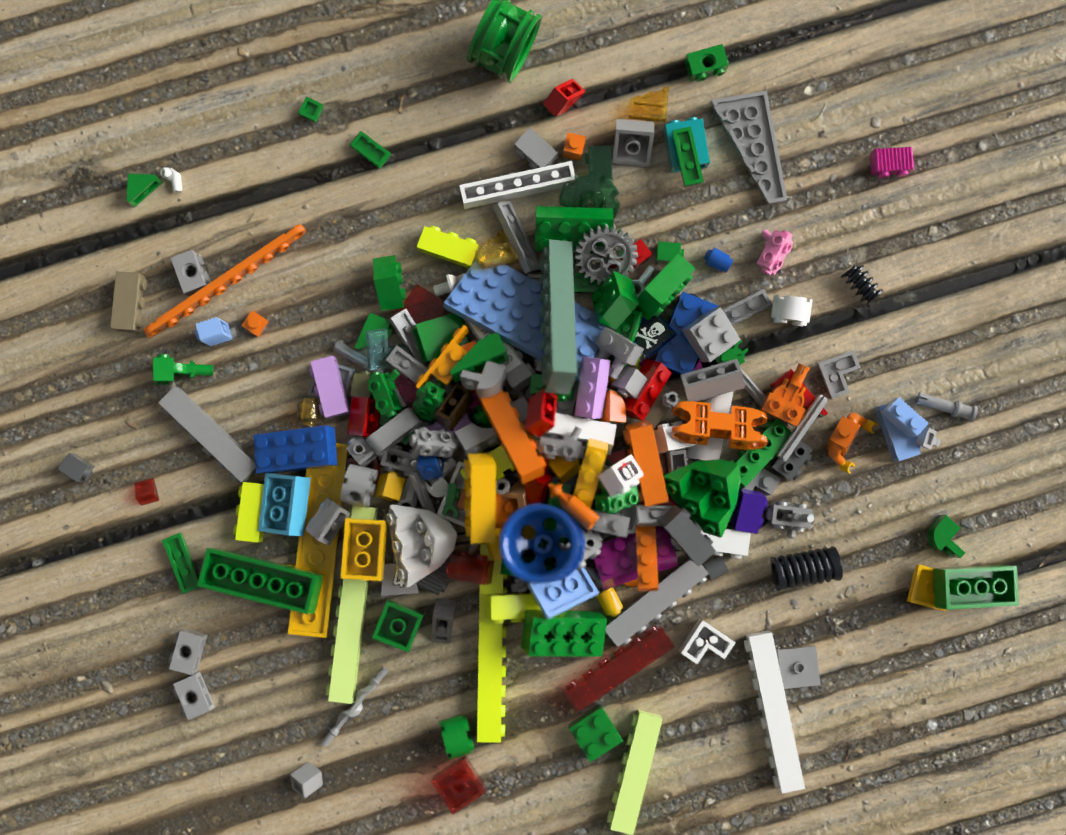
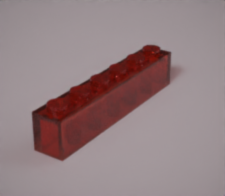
(618, 668)

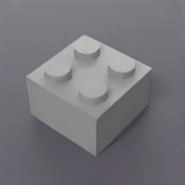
(711, 334)

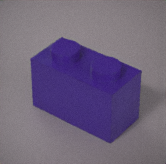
(749, 511)

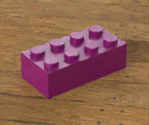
(619, 558)

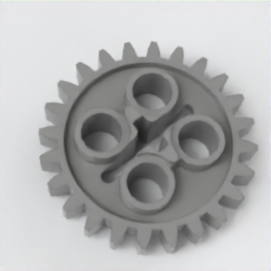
(611, 239)

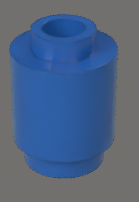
(718, 260)

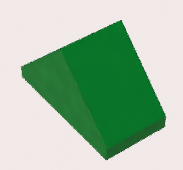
(141, 186)

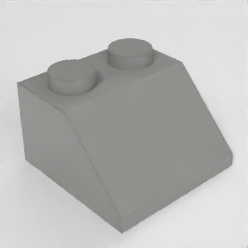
(633, 142)

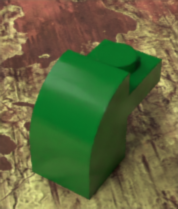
(940, 536)

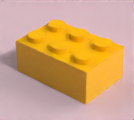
(364, 549)

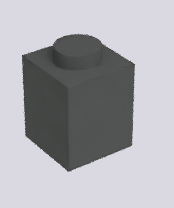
(76, 467)

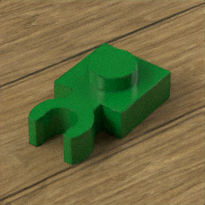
(730, 354)

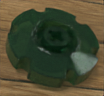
(590, 187)

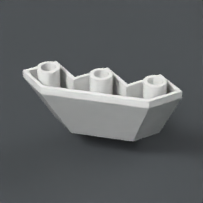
(419, 541)

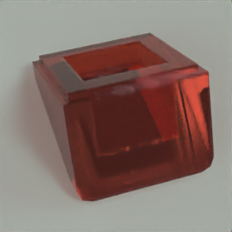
(146, 492)

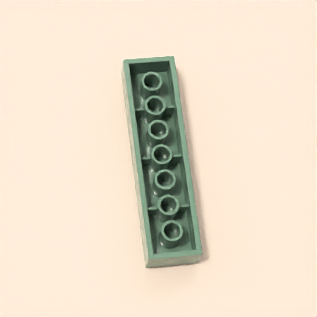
(558, 317)

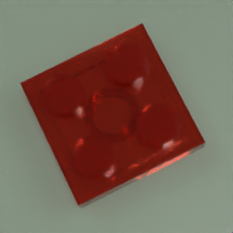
(423, 305)

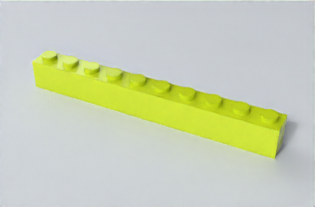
(490, 662)

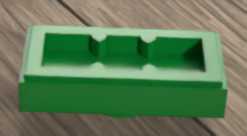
(370, 150)

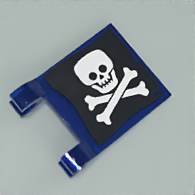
(653, 335)

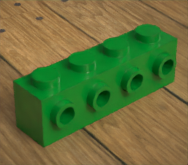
(753, 461)

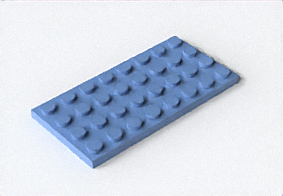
(510, 305)

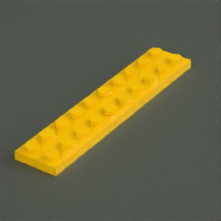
(315, 555)

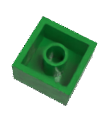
(614, 300)
(398, 625)
(595, 733)

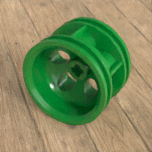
(504, 38)

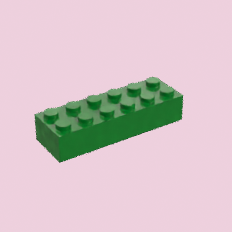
(260, 580)

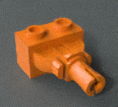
(785, 401)

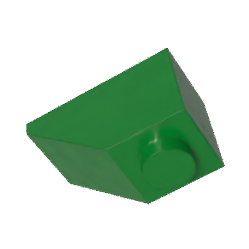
(372, 323)

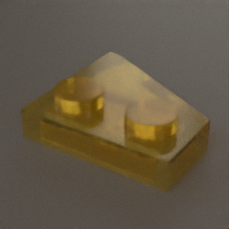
(650, 106)
(496, 252)

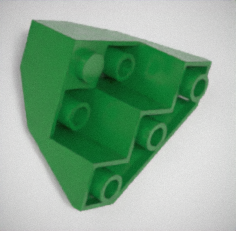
(707, 492)

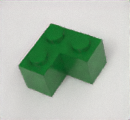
(387, 280)

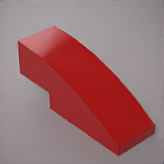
(538, 488)

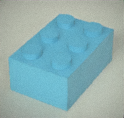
(284, 504)

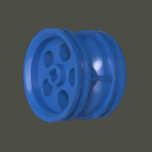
(514, 544)

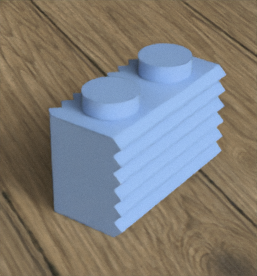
(213, 331)
(904, 418)

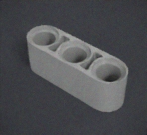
(393, 431)

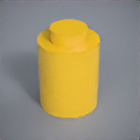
(610, 602)

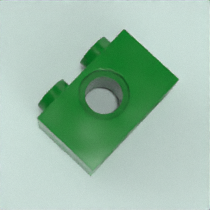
(714, 55)

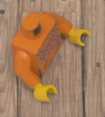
(844, 436)

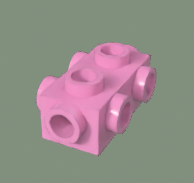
(775, 250)

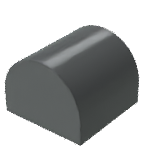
(715, 567)

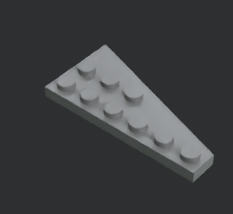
(752, 132)

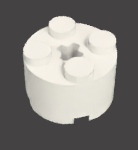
(791, 309)

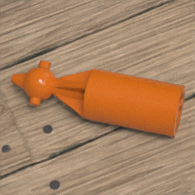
(574, 507)

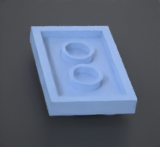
(563, 594)

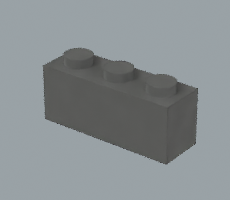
(687, 535)

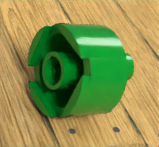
(455, 736)

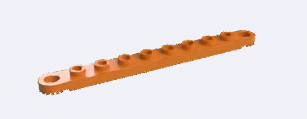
(220, 284)

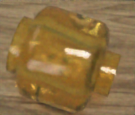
(308, 411)

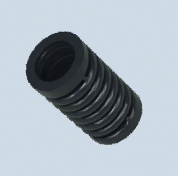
(809, 572)

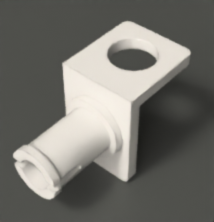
(448, 286)

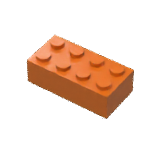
(644, 451)

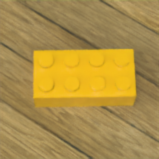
(481, 497)

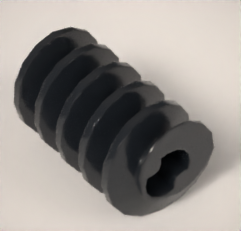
(862, 283)

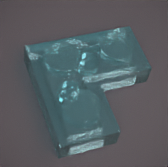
(378, 348)

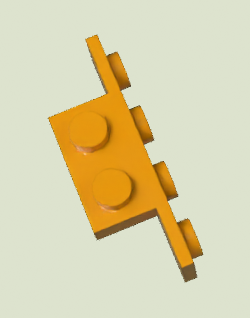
(449, 357)

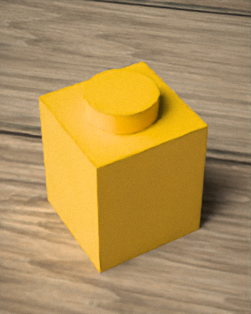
(389, 486)

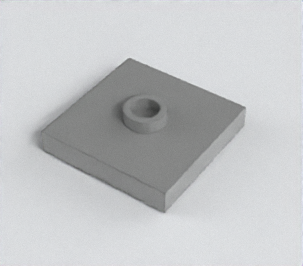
(798, 666)

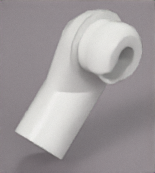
(174, 177)

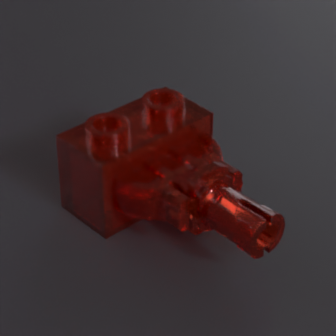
(470, 569)

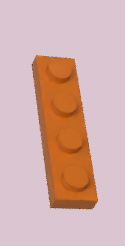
(647, 558)

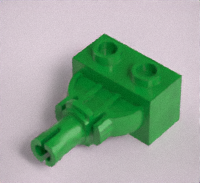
(165, 369)

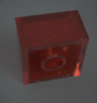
(459, 784)

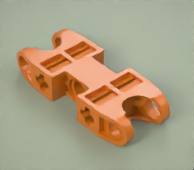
(729, 426)

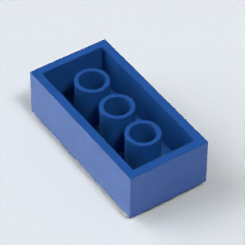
(678, 353)
(295, 450)

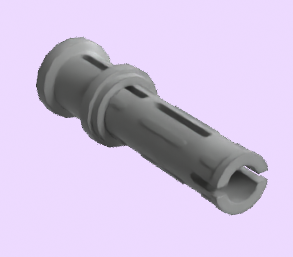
(954, 408)

